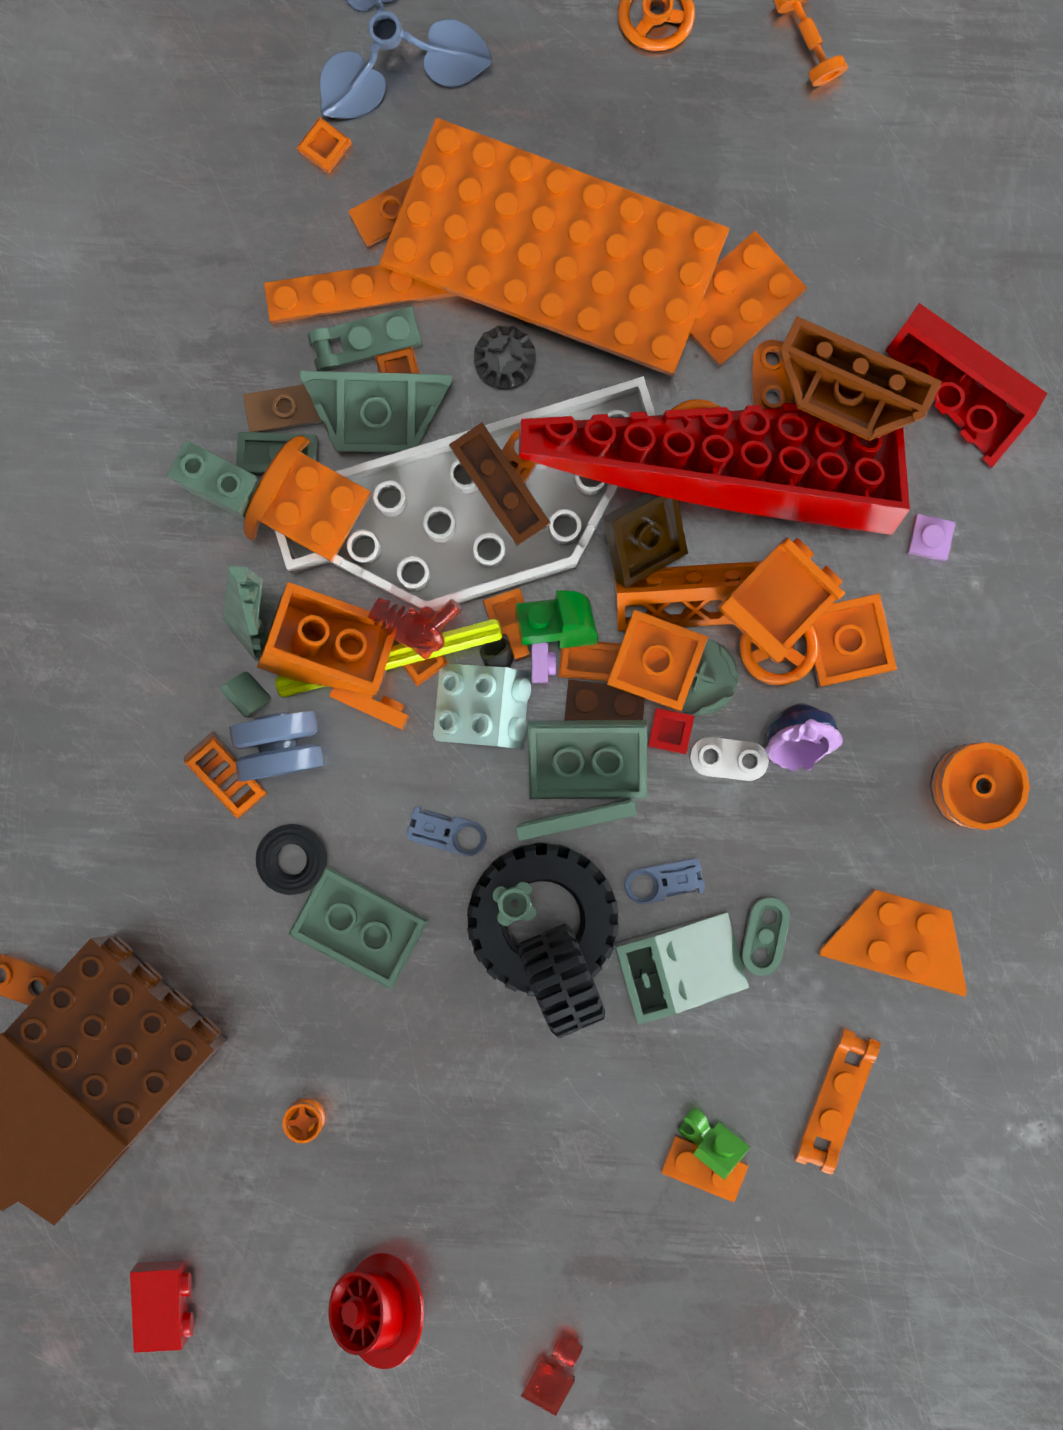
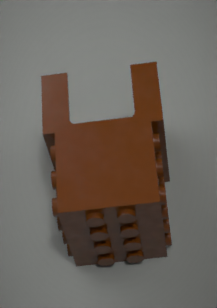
(91, 1074)

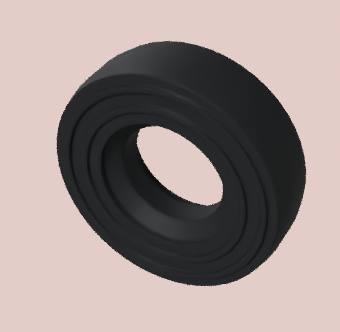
(267, 864)

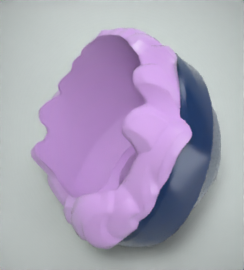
(802, 737)

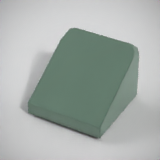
(246, 694)

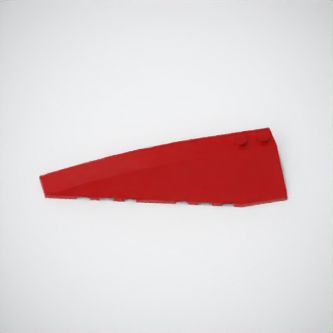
(736, 461)

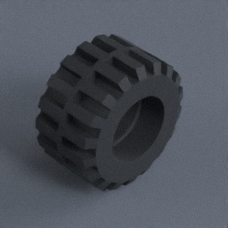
(561, 981)

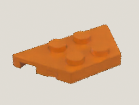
(900, 941)

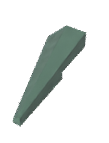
(243, 607)

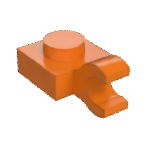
(503, 609)

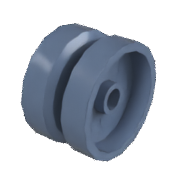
(276, 745)

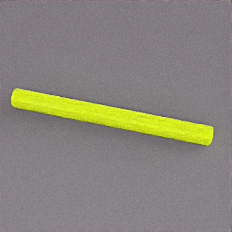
(402, 655)

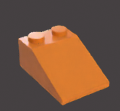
(325, 642)

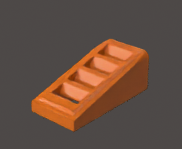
(202, 772)

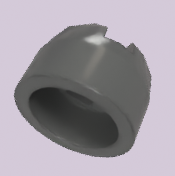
(497, 654)

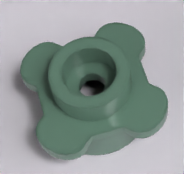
(507, 913)

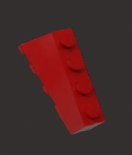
(976, 387)

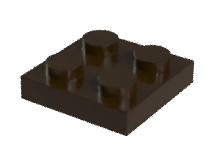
(644, 537)

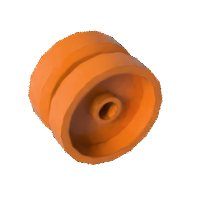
(1003, 786)

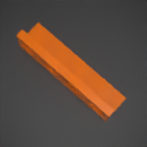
(685, 584)

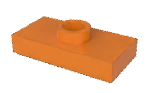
(378, 215)

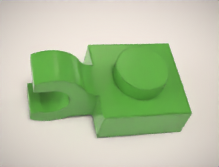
(717, 1146)

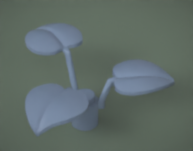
(353, 88)

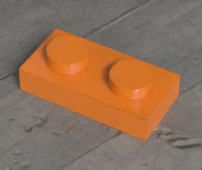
(687, 1168)

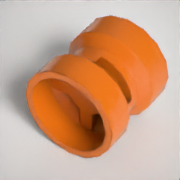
(299, 1125)

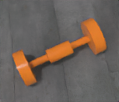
(828, 68)

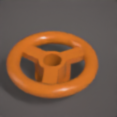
(637, 35)
(803, 663)

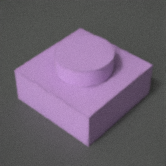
(931, 537)
(542, 663)

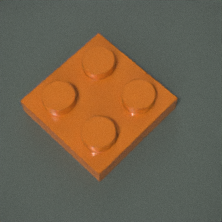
(853, 641)
(657, 660)

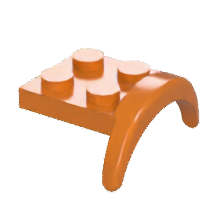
(305, 501)

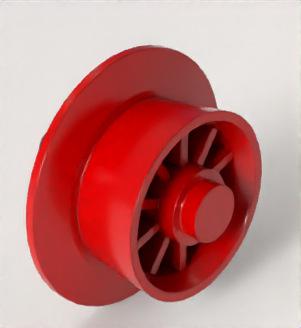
(378, 1311)

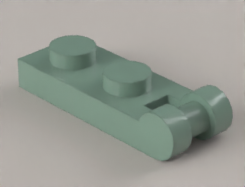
(365, 339)

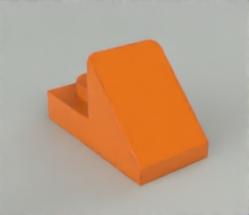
(386, 710)

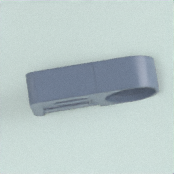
(441, 832)
(668, 879)

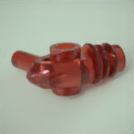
(415, 628)

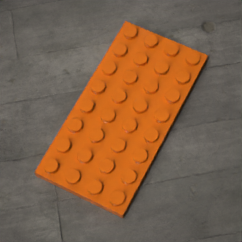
(554, 246)

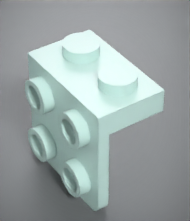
(482, 705)

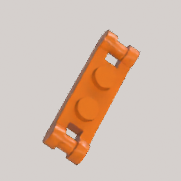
(836, 1101)

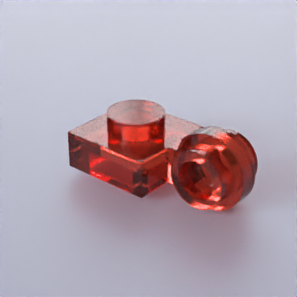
(549, 1382)

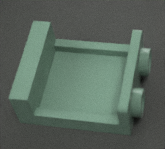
(213, 479)

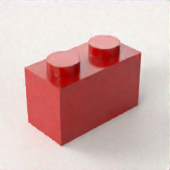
(160, 1306)

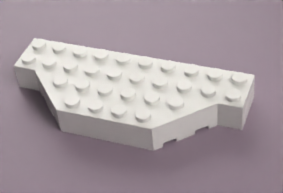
(436, 537)

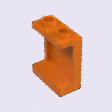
(782, 598)

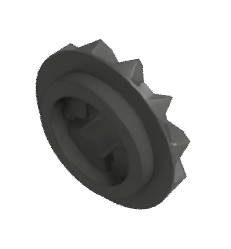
(514, 371)

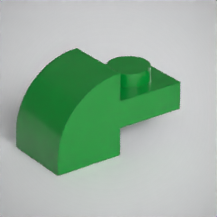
(561, 619)

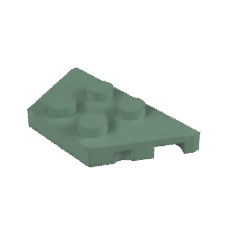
(375, 408)

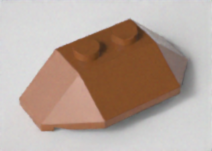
(853, 383)

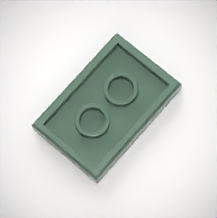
(587, 759)
(576, 819)
(358, 927)

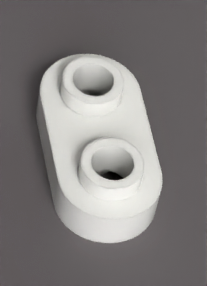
(729, 758)

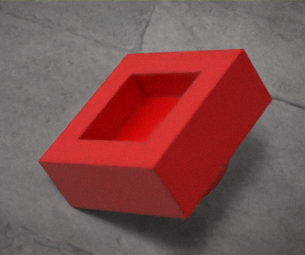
(670, 731)

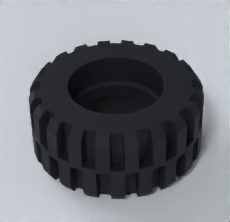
(541, 864)

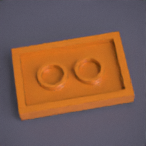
(743, 298)

